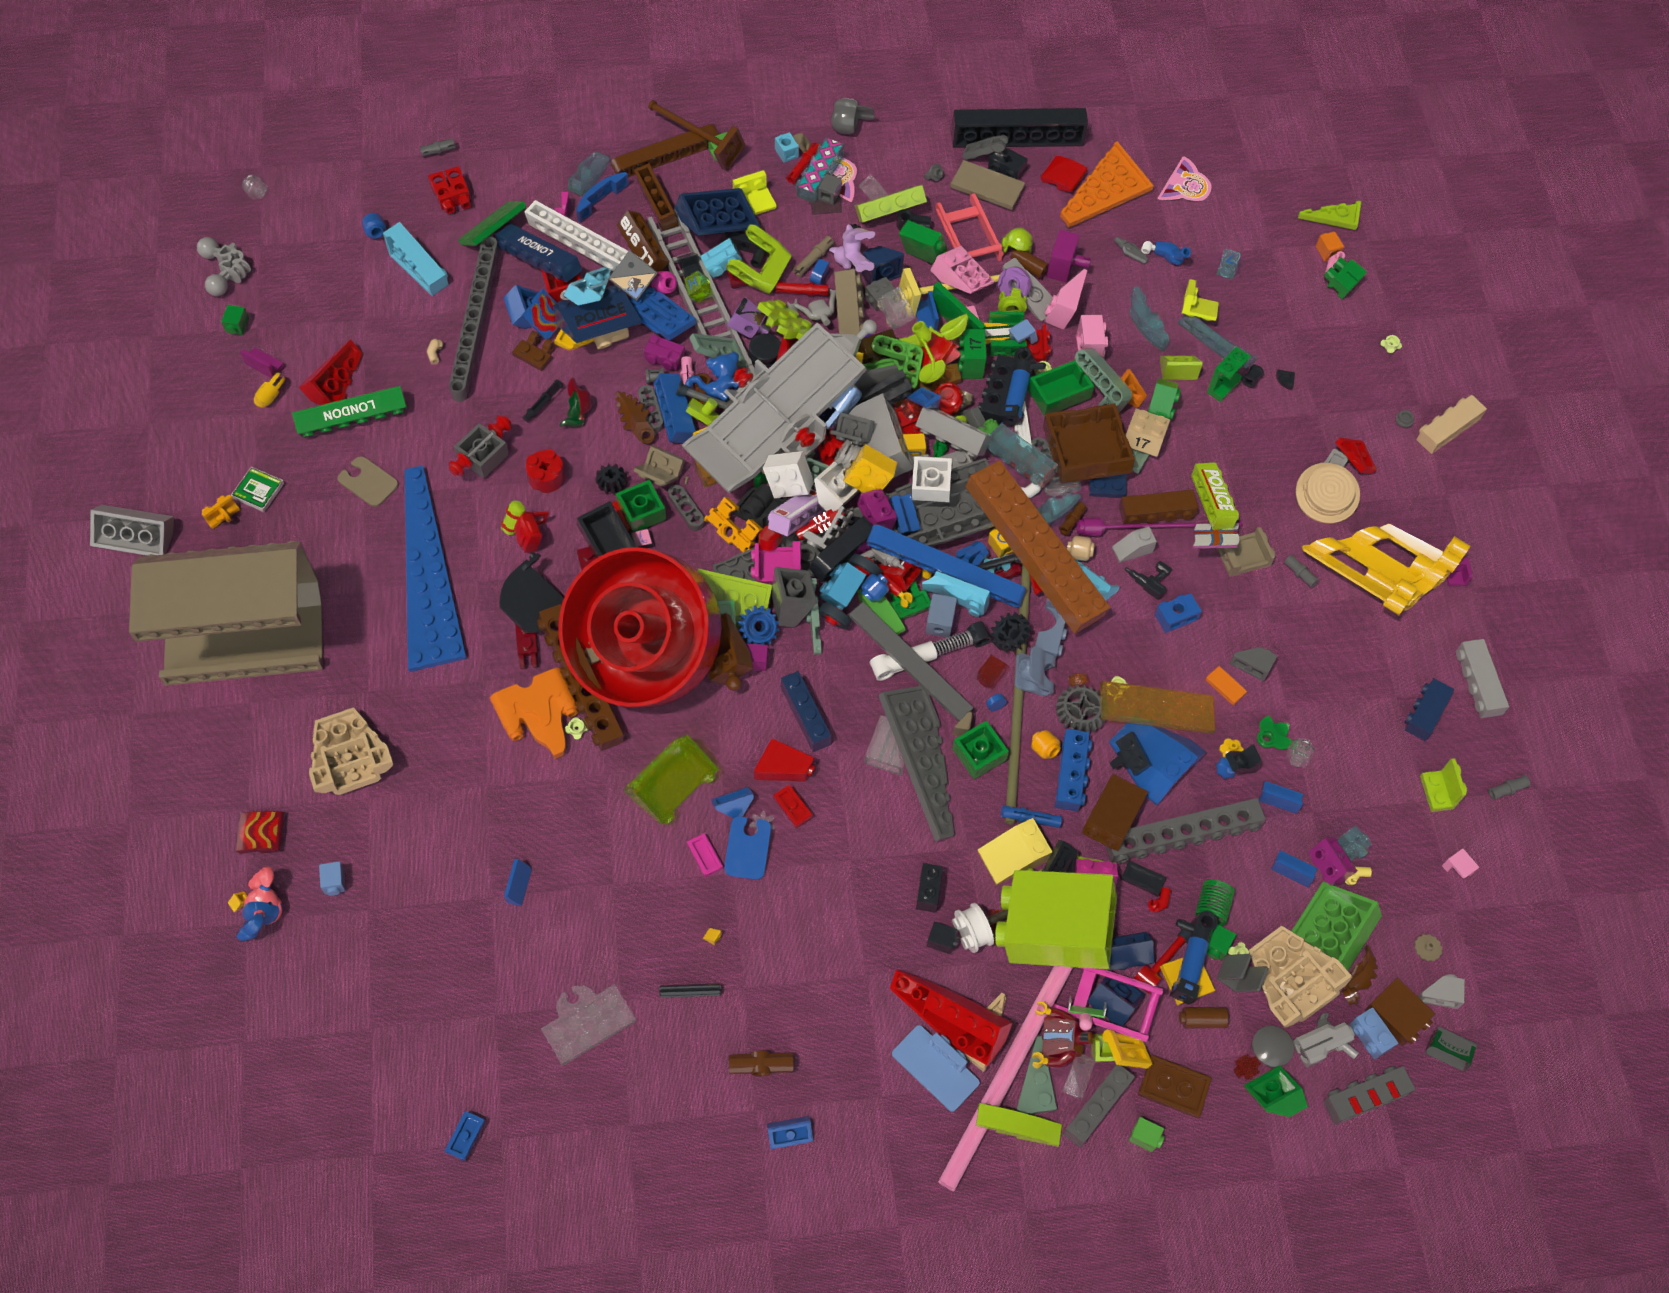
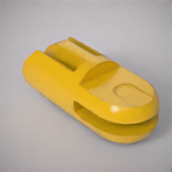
(267, 392)

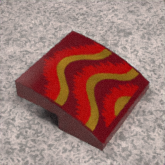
(260, 831)

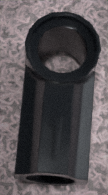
(906, 214)

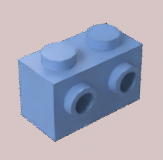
(1373, 1033)

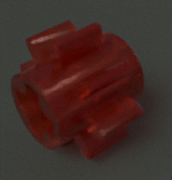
(1247, 1067)

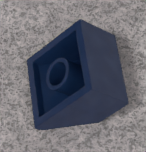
(886, 264)
(1119, 998)

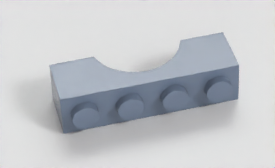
(1050, 639)

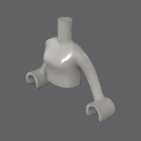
(817, 309)

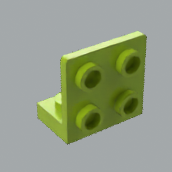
(1444, 787)

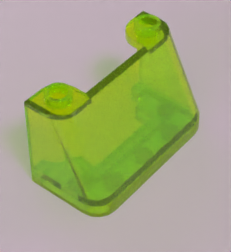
(671, 778)

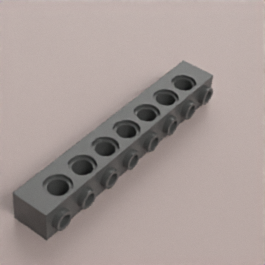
(1249, 810)

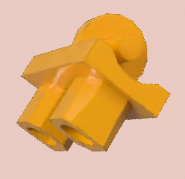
(220, 511)

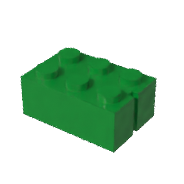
(1060, 388)

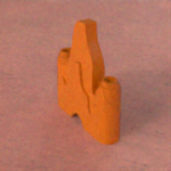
(538, 708)

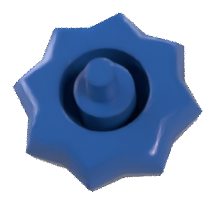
(1224, 768)

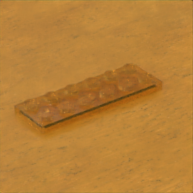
(1157, 707)

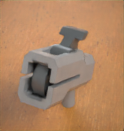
(1323, 1040)

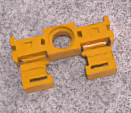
(741, 537)

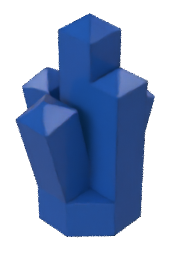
(973, 553)

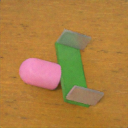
(1085, 1019)

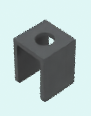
(1240, 977)

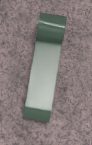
(1089, 360)

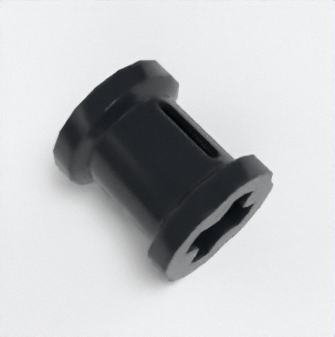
(1251, 378)

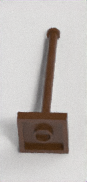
(726, 150)

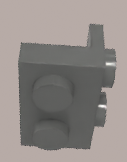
(853, 428)

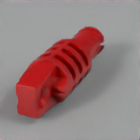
(818, 524)

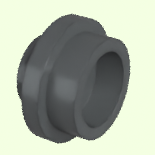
(1405, 418)

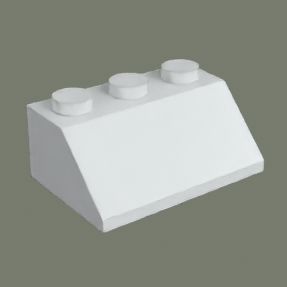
(831, 488)

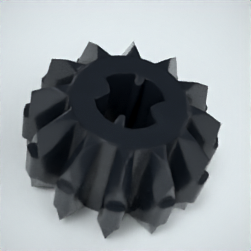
(611, 478)

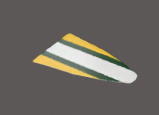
(996, 331)

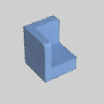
(1022, 331)

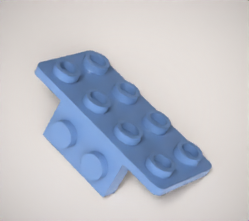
(936, 1067)

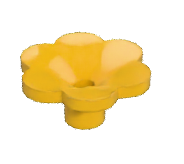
(1230, 745)

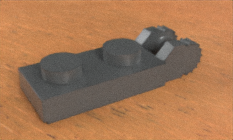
(985, 146)

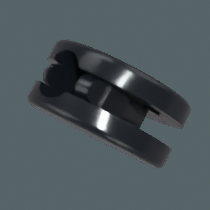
(764, 348)

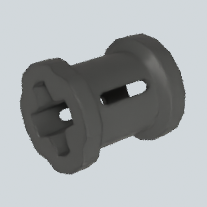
(651, 375)

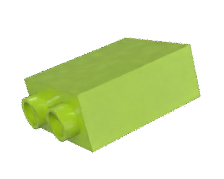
(1058, 919)

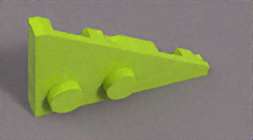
(1336, 215)

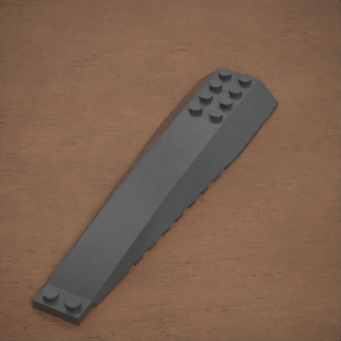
(938, 523)

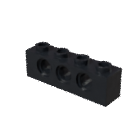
(998, 387)

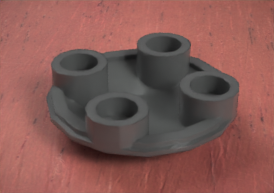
(1272, 1046)

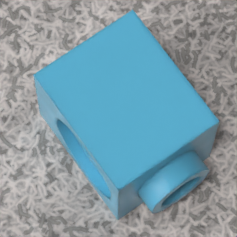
(786, 147)

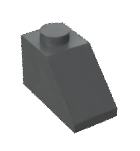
(1254, 662)

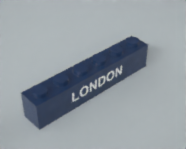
(538, 252)

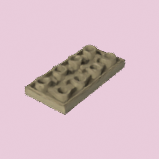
(987, 184)

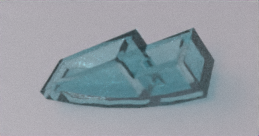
(588, 173)

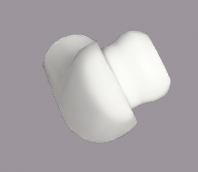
(1031, 490)

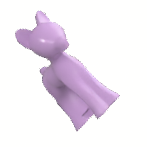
(850, 251)

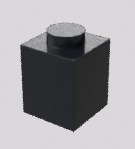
(942, 938)

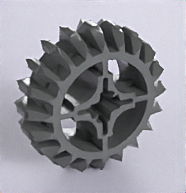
(1066, 709)

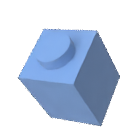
(332, 878)

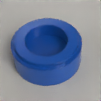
(996, 702)

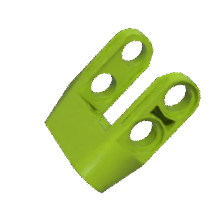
(772, 269)

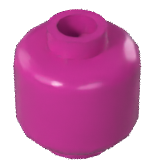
(664, 282)

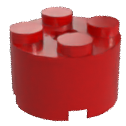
(545, 471)

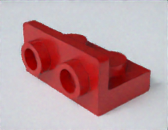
(1040, 348)

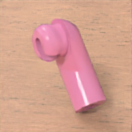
(1334, 258)

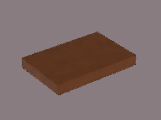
(1175, 1086)

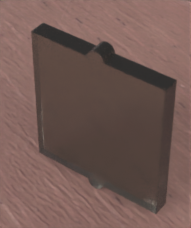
(822, 207)

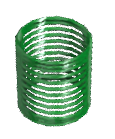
(1218, 894)

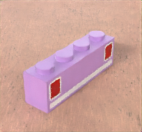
(795, 513)

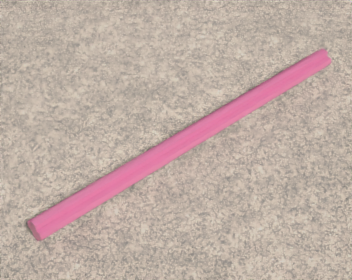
(1004, 1076)

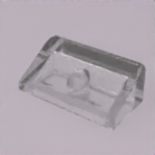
(873, 188)

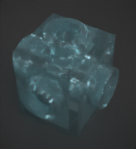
(1355, 843)

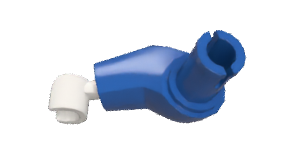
(1168, 250)

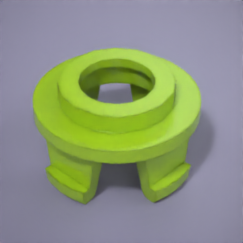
(1007, 303)

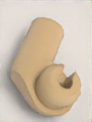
(431, 350)

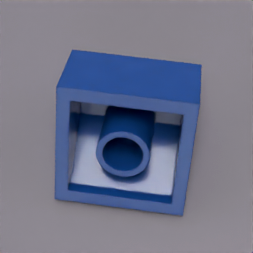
(517, 302)

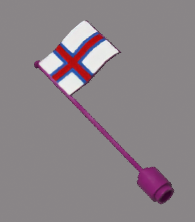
(1203, 532)

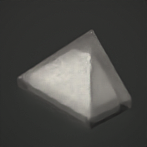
(1079, 1076)

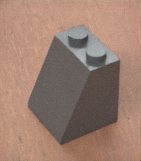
(792, 595)

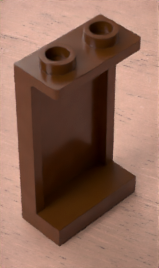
(1114, 812)

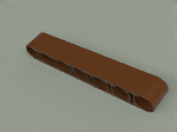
(663, 151)

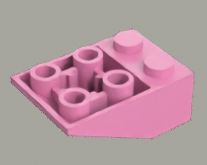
(960, 271)

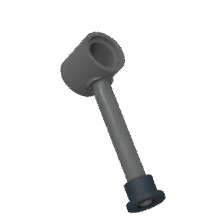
(684, 390)

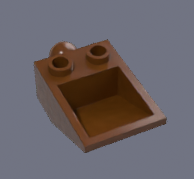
(732, 657)

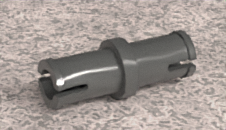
(437, 147)
(1301, 571)
(1509, 787)

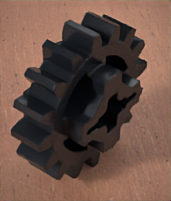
(1010, 632)

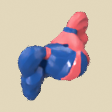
(256, 906)

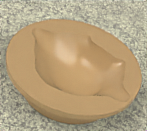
(1327, 493)

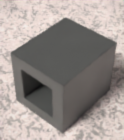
(829, 189)

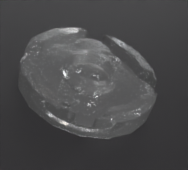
(1061, 488)

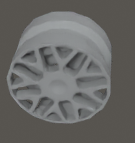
(847, 454)

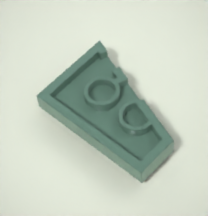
(714, 346)

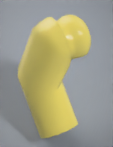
(1362, 872)

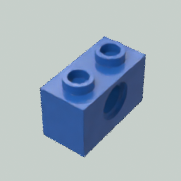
(1171, 620)

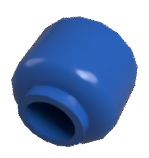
(373, 225)
(875, 587)

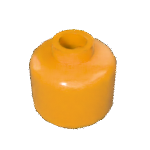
(1045, 744)

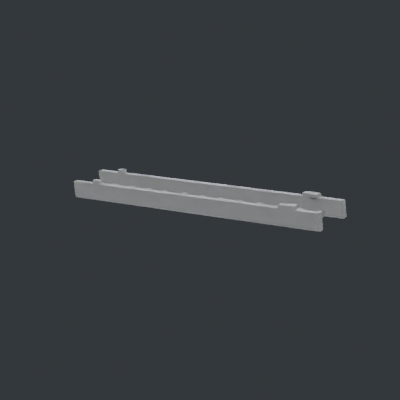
(682, 287)

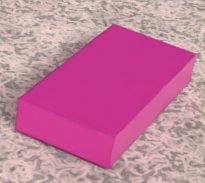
(704, 855)

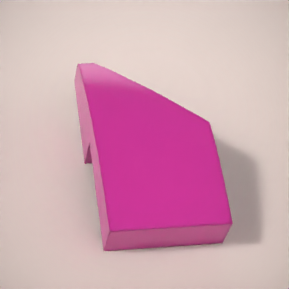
(565, 203)

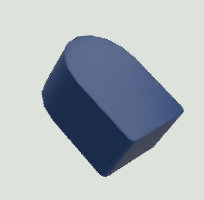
(820, 272)

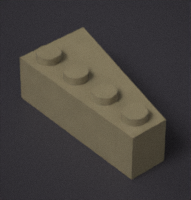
(849, 301)

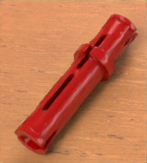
(802, 164)
(801, 288)

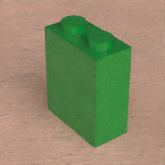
(922, 241)

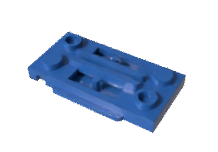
(662, 314)

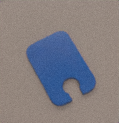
(747, 854)

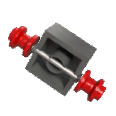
(481, 448)

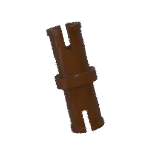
(1072, 518)

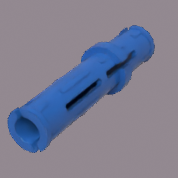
(1022, 815)

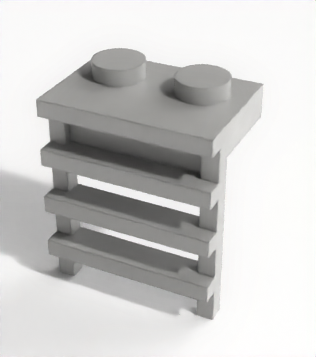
(819, 542)

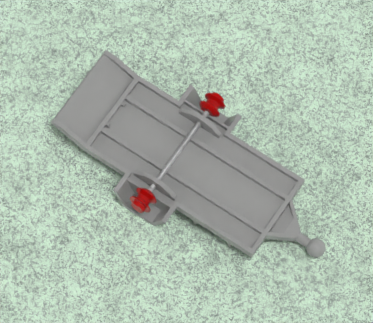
(785, 400)

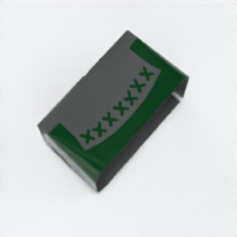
(1451, 1048)

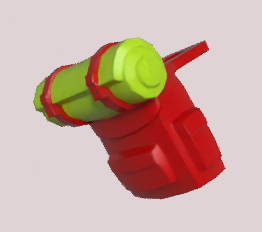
(523, 525)

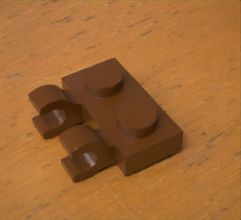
(533, 355)

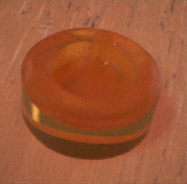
(1078, 678)

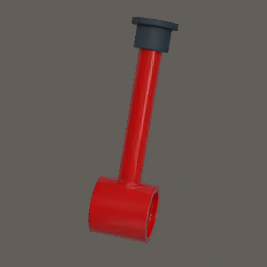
(1150, 975)

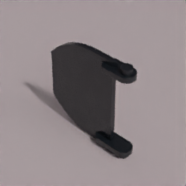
(526, 595)

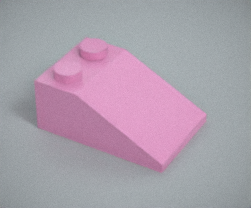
(1065, 302)

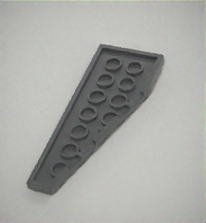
(917, 737)

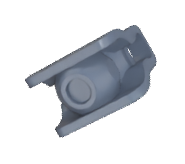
(1030, 672)

